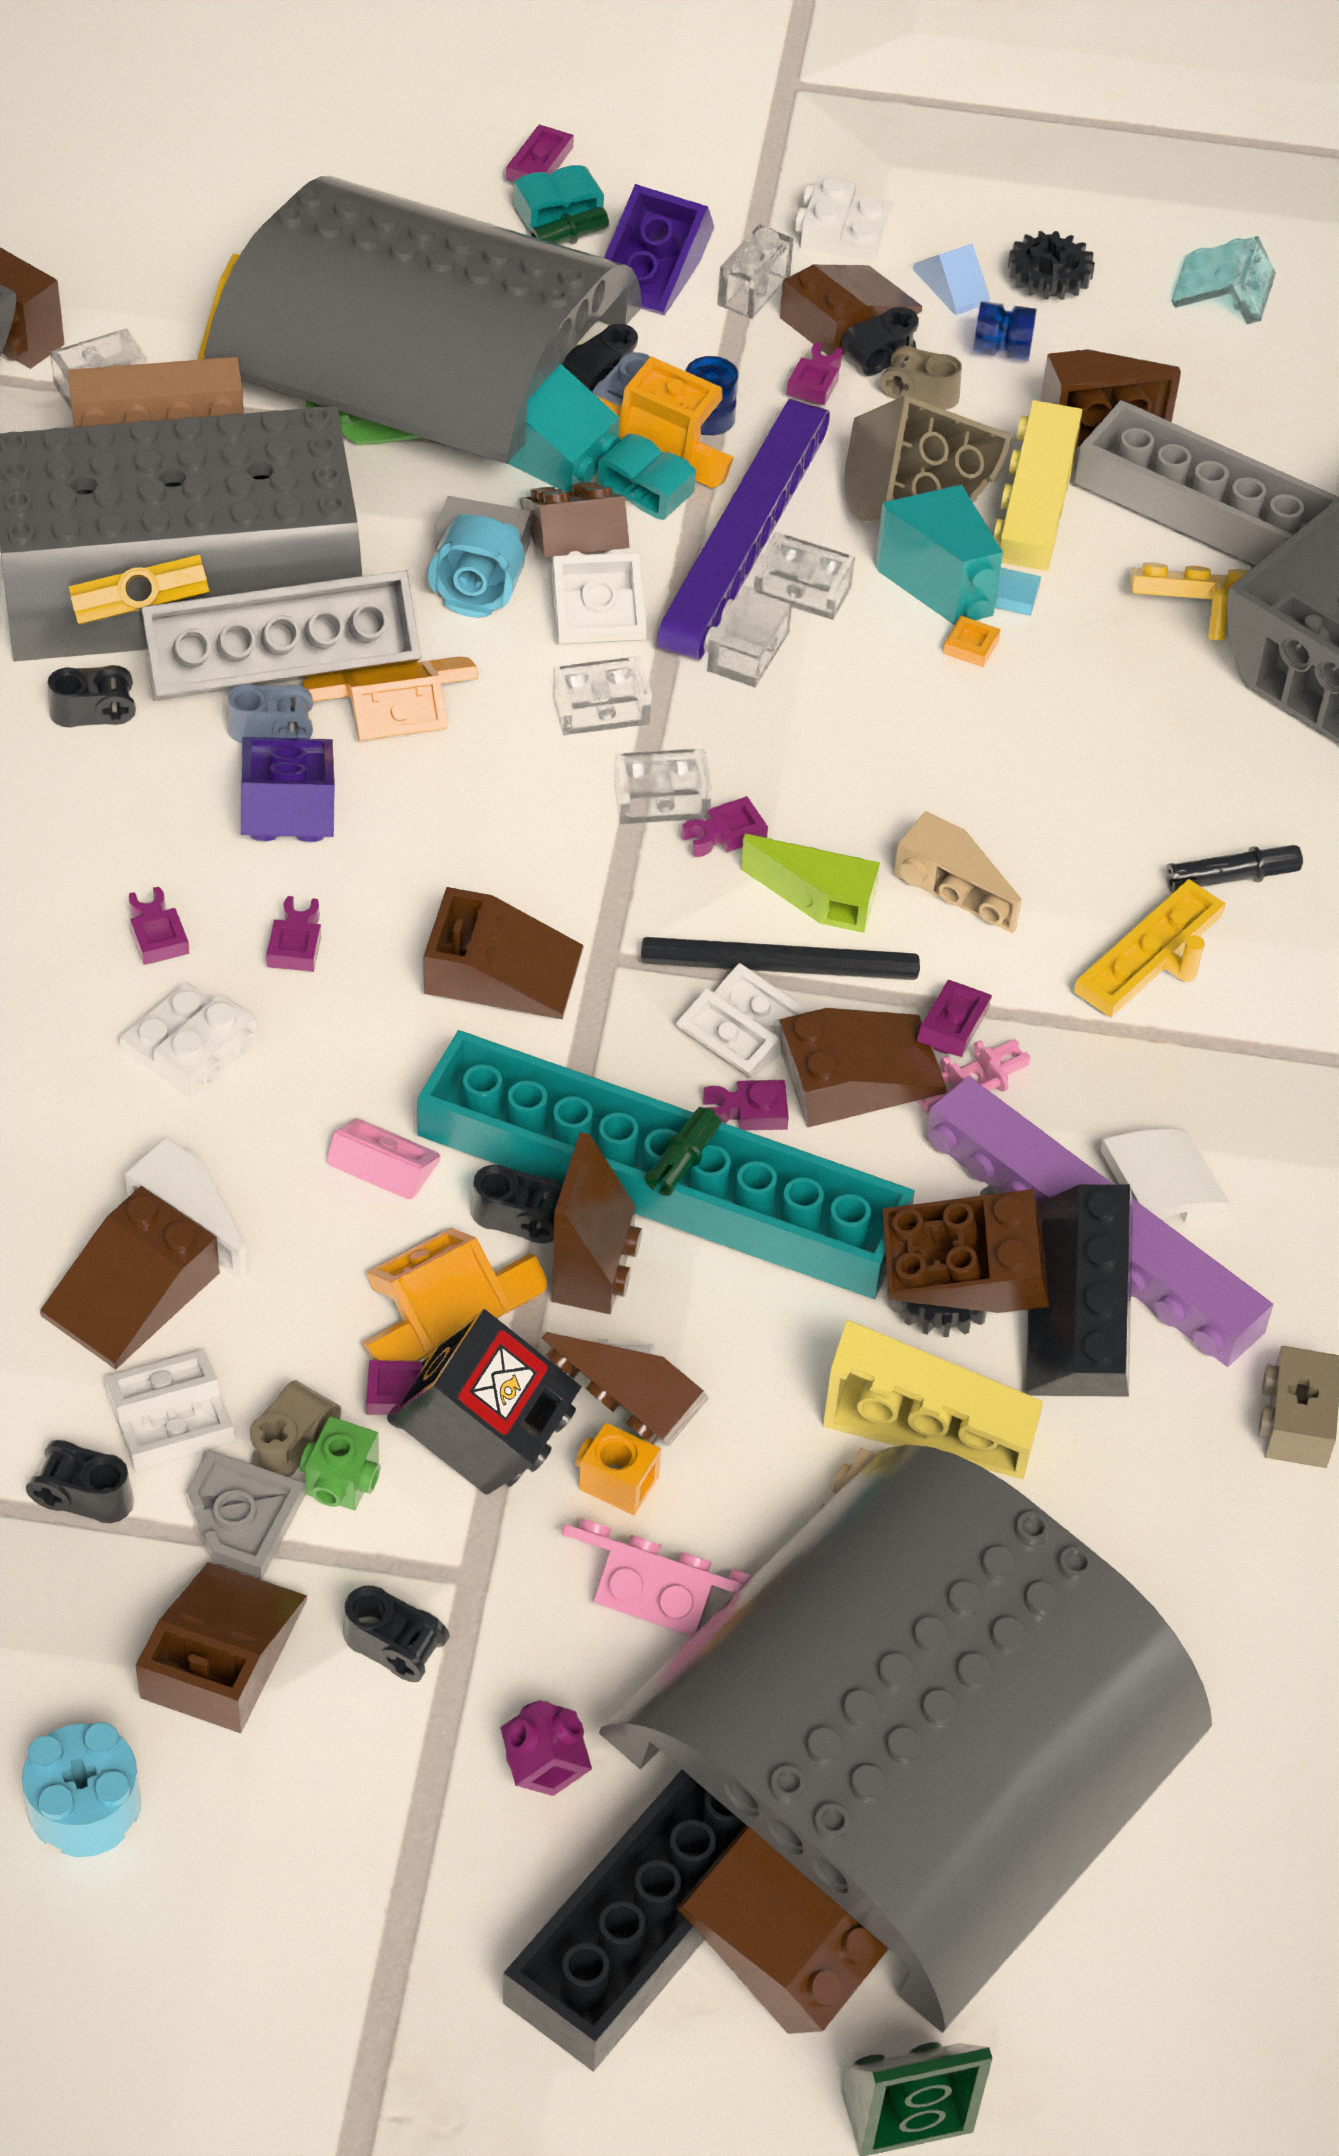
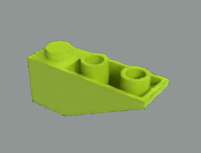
(818, 882)

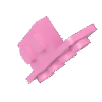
(652, 1585)

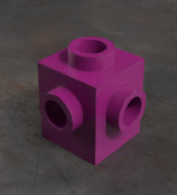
(545, 1747)

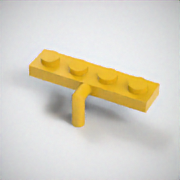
(1193, 583)
(1152, 948)

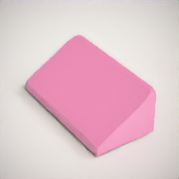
(382, 1158)

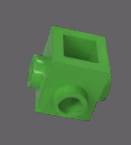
(341, 1464)

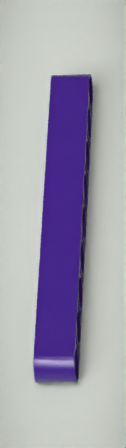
(743, 528)

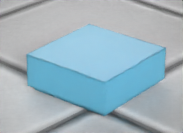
(1017, 591)

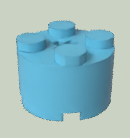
(477, 565)
(81, 1788)

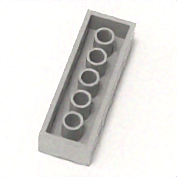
(1195, 484)

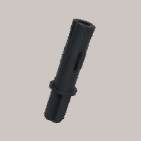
(1236, 867)

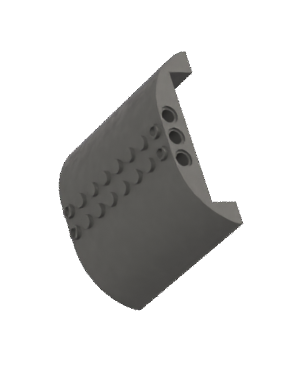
(411, 313)
(929, 1712)

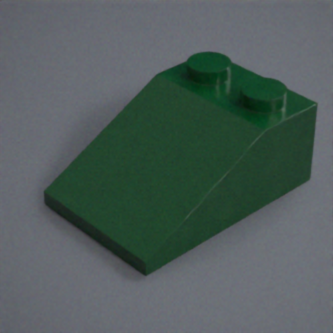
(915, 2095)

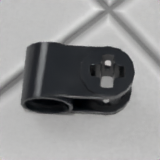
(875, 340)
(600, 354)
(87, 696)
(515, 1202)
(75, 1481)
(400, 1638)

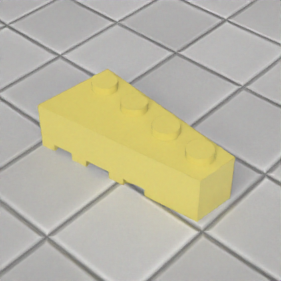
(1039, 485)
(918, 1399)

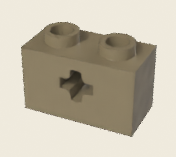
(1302, 1406)

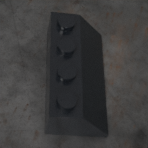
(1085, 1332)

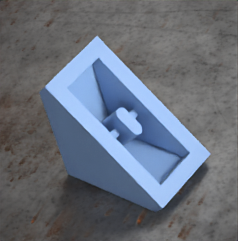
(955, 278)

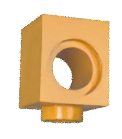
(623, 1486)

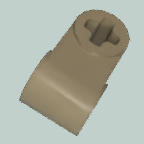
(925, 377)
(289, 1426)

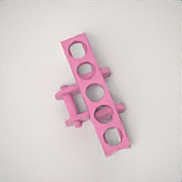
(991, 1060)

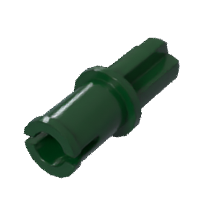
(572, 227)
(683, 1150)

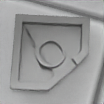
(242, 1511)

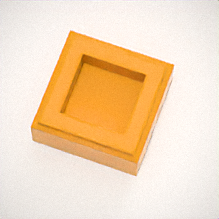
(971, 641)

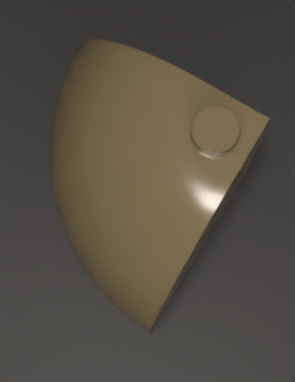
(917, 450)

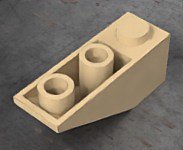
(954, 867)

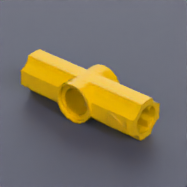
(109, 596)

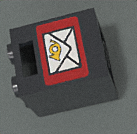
(487, 1403)

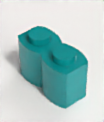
(547, 196)
(647, 476)

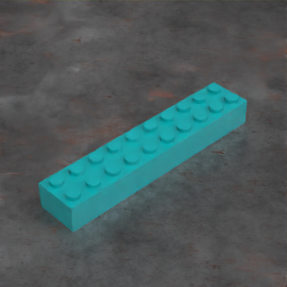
(740, 1195)

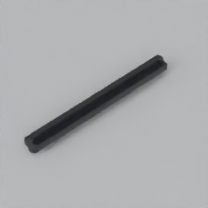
(780, 958)

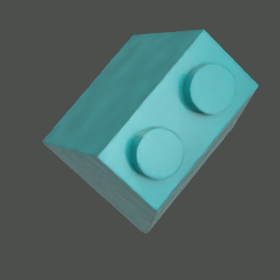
(565, 432)
(940, 553)

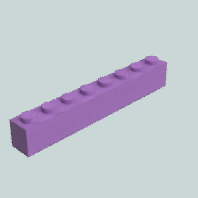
(1167, 1269)

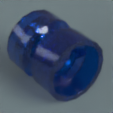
(1004, 331)
(723, 374)

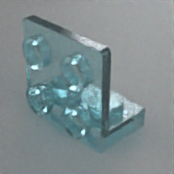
(1232, 268)

